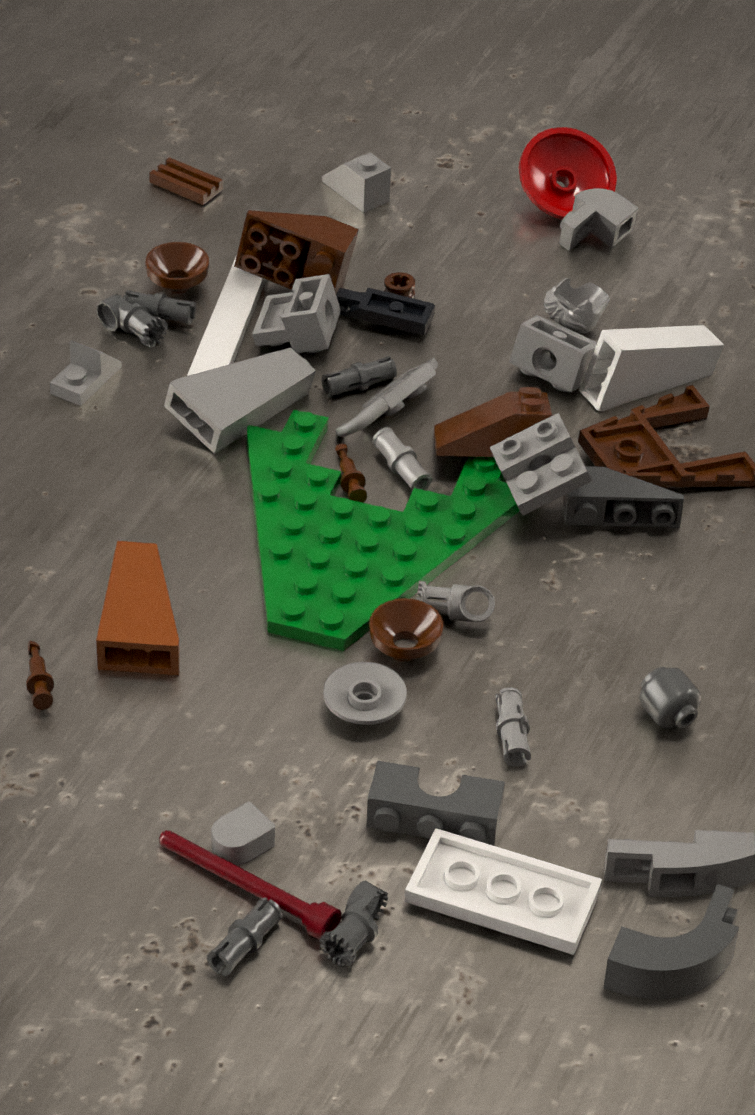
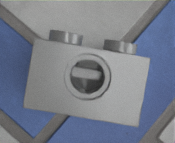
(300, 317)
(543, 337)
(540, 464)

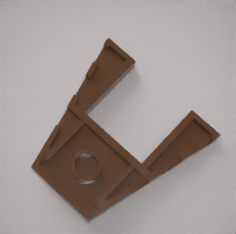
(639, 452)

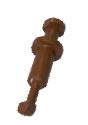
(351, 480)
(39, 683)

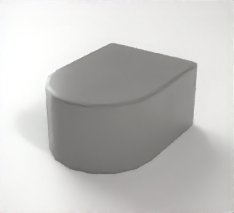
(242, 834)

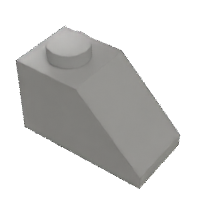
(361, 182)

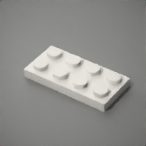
(503, 891)

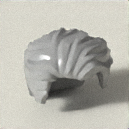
(576, 307)

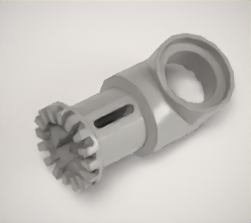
(456, 599)

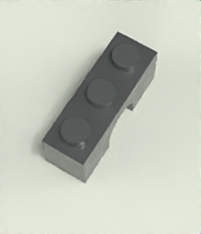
(403, 807)

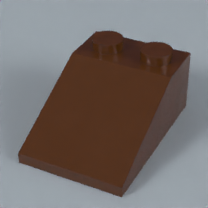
(490, 423)

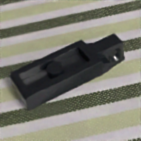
(387, 309)

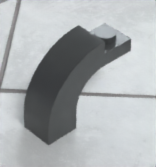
(676, 965)

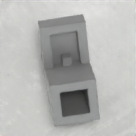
(599, 213)

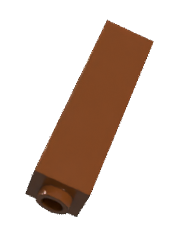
(137, 615)

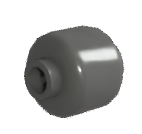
(670, 697)

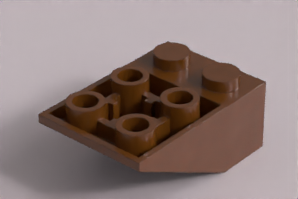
(295, 247)

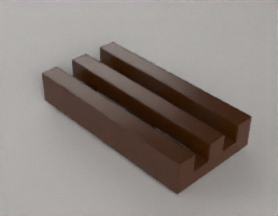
(186, 181)

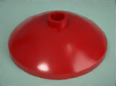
(564, 157)

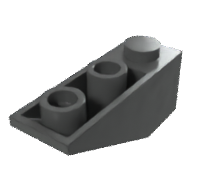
(622, 501)

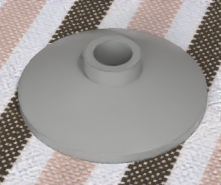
(365, 693)

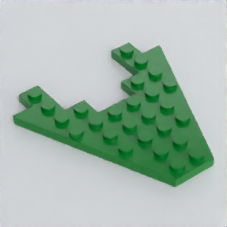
(340, 558)

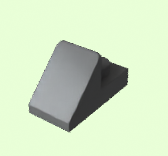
(84, 374)

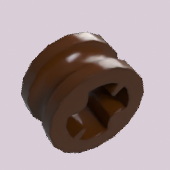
(400, 284)

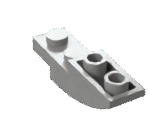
(683, 868)

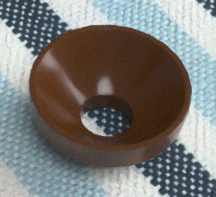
(177, 260)
(406, 620)

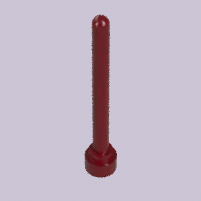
(314, 916)

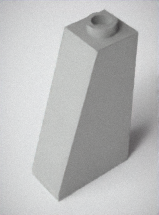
(229, 398)

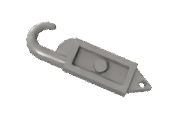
(390, 398)

